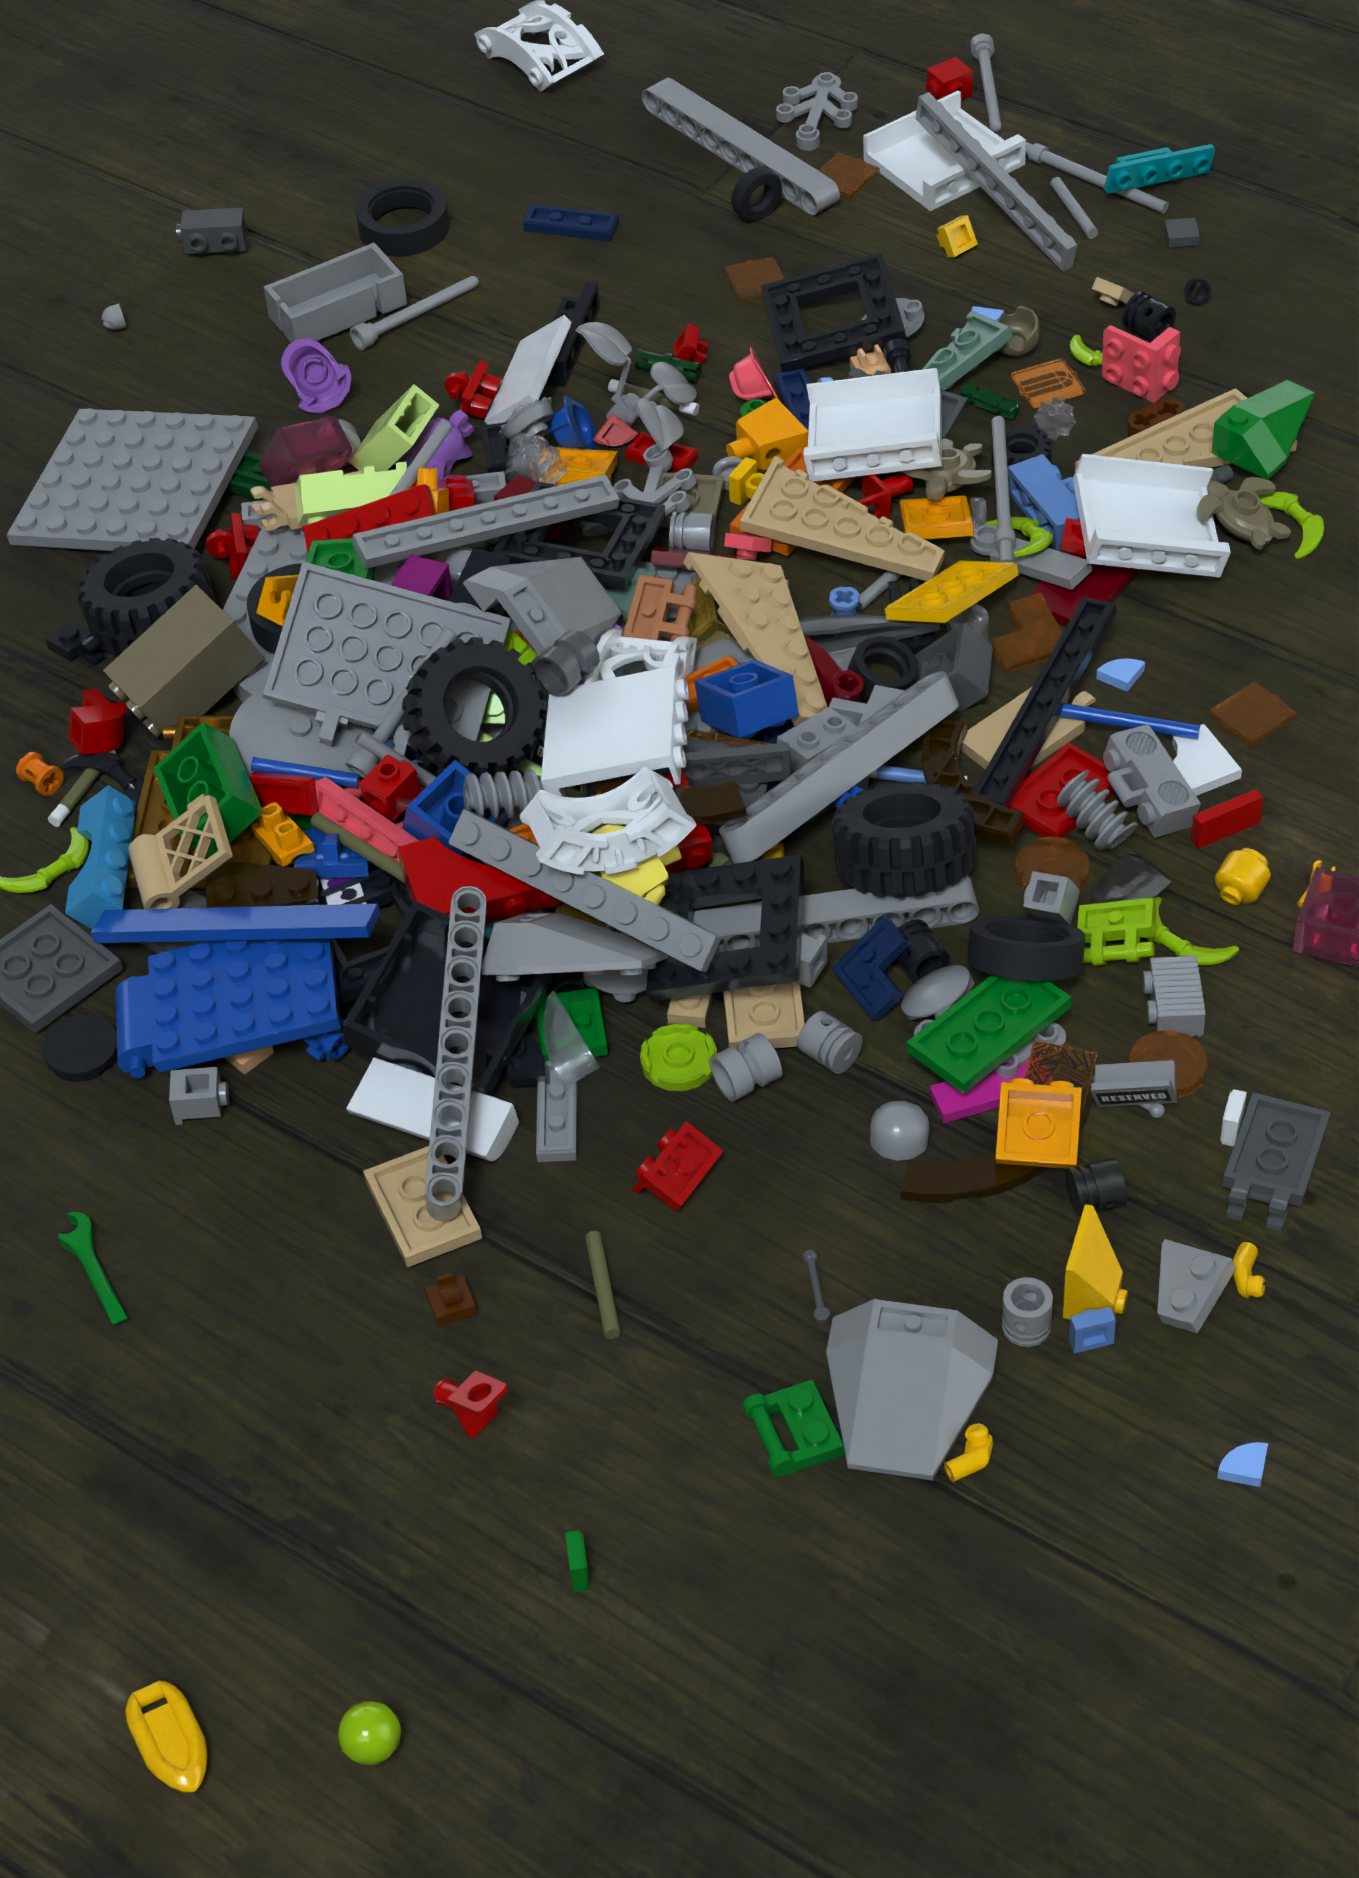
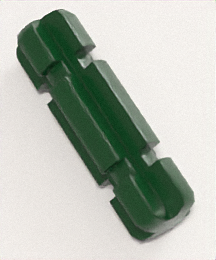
(990, 401)

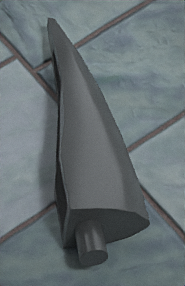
(847, 631)

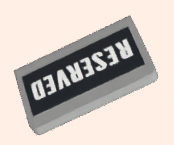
(1135, 1083)

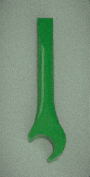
(81, 1245)

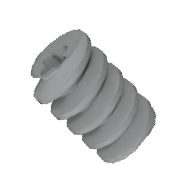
(500, 792)
(1094, 812)

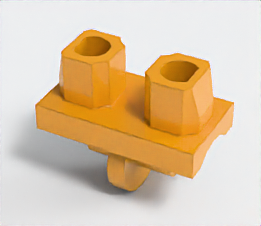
(281, 835)

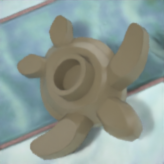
(956, 470)
(1242, 511)

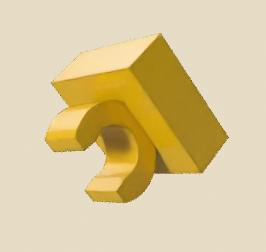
(956, 236)
(744, 481)

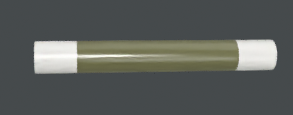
(659, 398)
(74, 795)

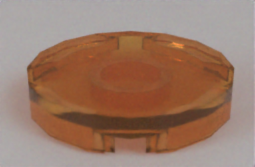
(1053, 857)
(1176, 1046)

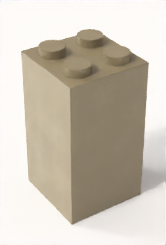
(182, 663)

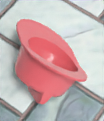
(749, 380)

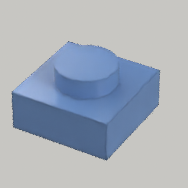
(1092, 1329)

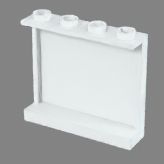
(923, 167)
(874, 425)
(1147, 516)
(615, 729)

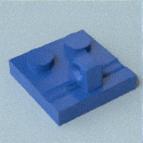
(332, 858)

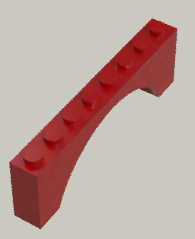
(437, 872)

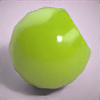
(369, 1733)

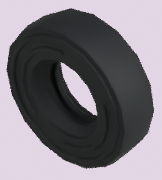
(747, 185)

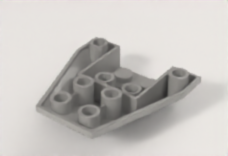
(547, 599)
(562, 944)
(906, 1383)

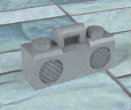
(1148, 777)

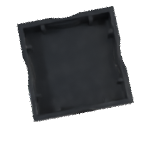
(402, 1004)

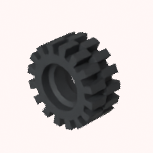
(1025, 441)

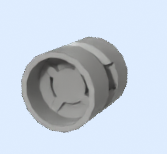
(742, 1068)

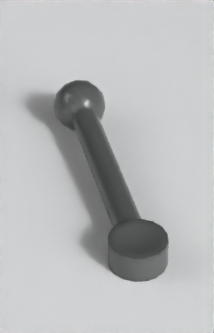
(821, 1313)

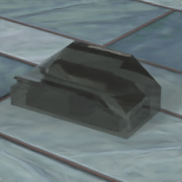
(1130, 880)

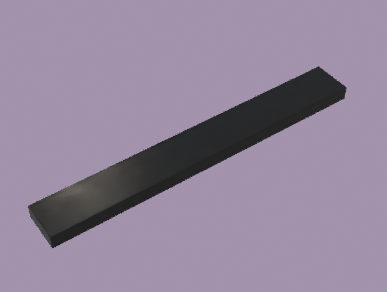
(1045, 701)

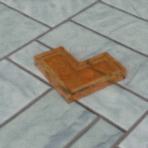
(1035, 638)

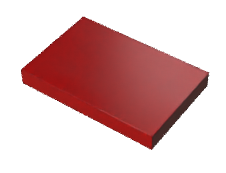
(1041, 789)

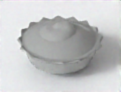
(530, 419)

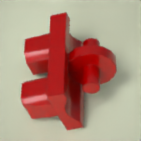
(469, 390)
(233, 544)

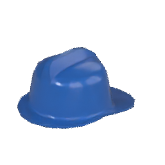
(573, 426)

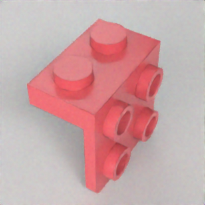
(1139, 365)

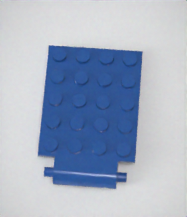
(224, 1001)

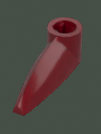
(832, 678)

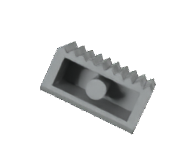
(1175, 995)

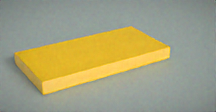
(951, 591)

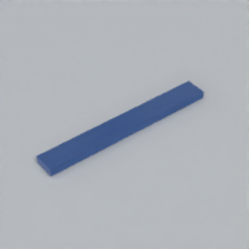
(236, 923)

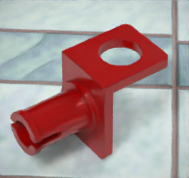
(880, 492)
(471, 1400)

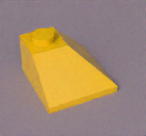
(1092, 1270)

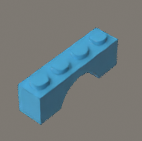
(101, 884)

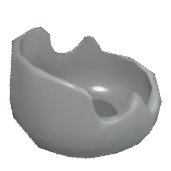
(899, 1130)

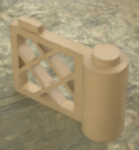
(159, 866)

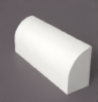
(405, 1102)

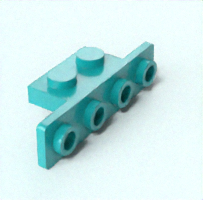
(1157, 167)

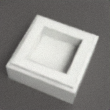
(1233, 1117)

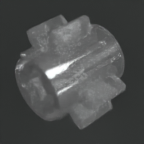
(1055, 418)

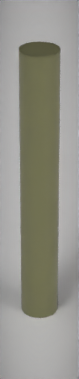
(602, 1285)

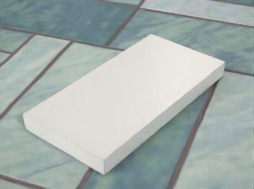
(528, 370)

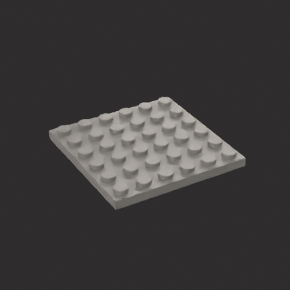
(132, 479)

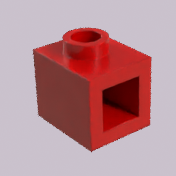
(948, 78)
(390, 787)

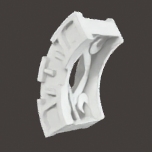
(530, 57)
(656, 654)
(643, 802)

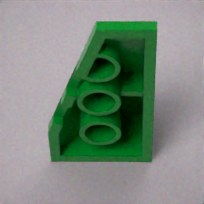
(1262, 428)

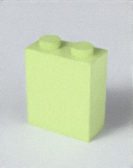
(395, 431)

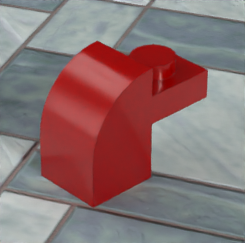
(98, 724)

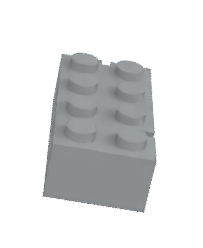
(335, 294)

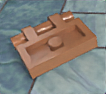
(651, 606)

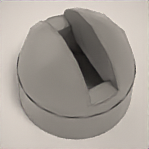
(113, 318)

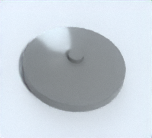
(289, 735)

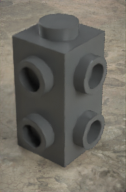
(212, 230)

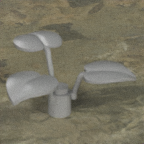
(658, 419)

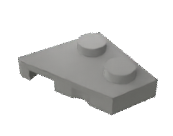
(1190, 1284)

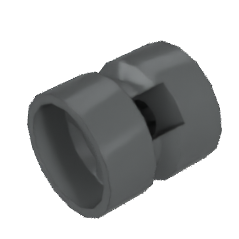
(566, 662)

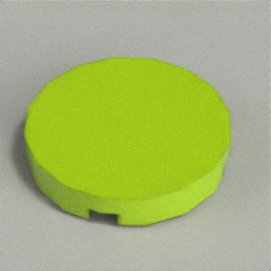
(677, 1057)

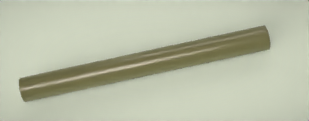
(358, 846)

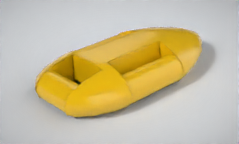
(168, 1736)

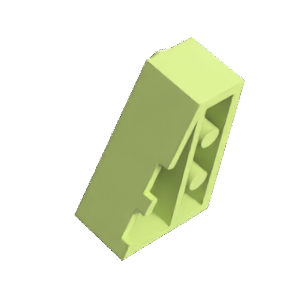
(333, 493)

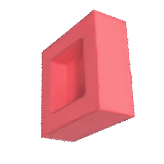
(747, 544)

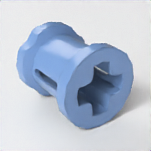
(844, 601)

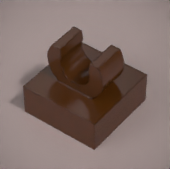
(450, 1299)

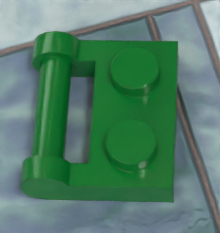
(586, 1014)
(805, 1422)

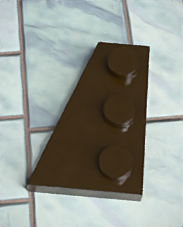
(260, 885)

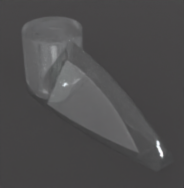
(565, 1044)

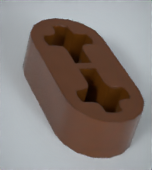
(1153, 415)

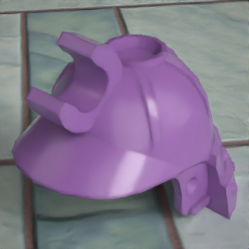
(315, 375)
(450, 450)

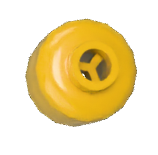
(1242, 876)

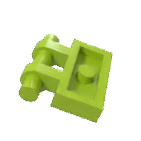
(1118, 921)

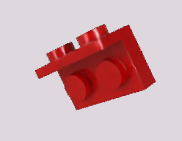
(679, 1166)

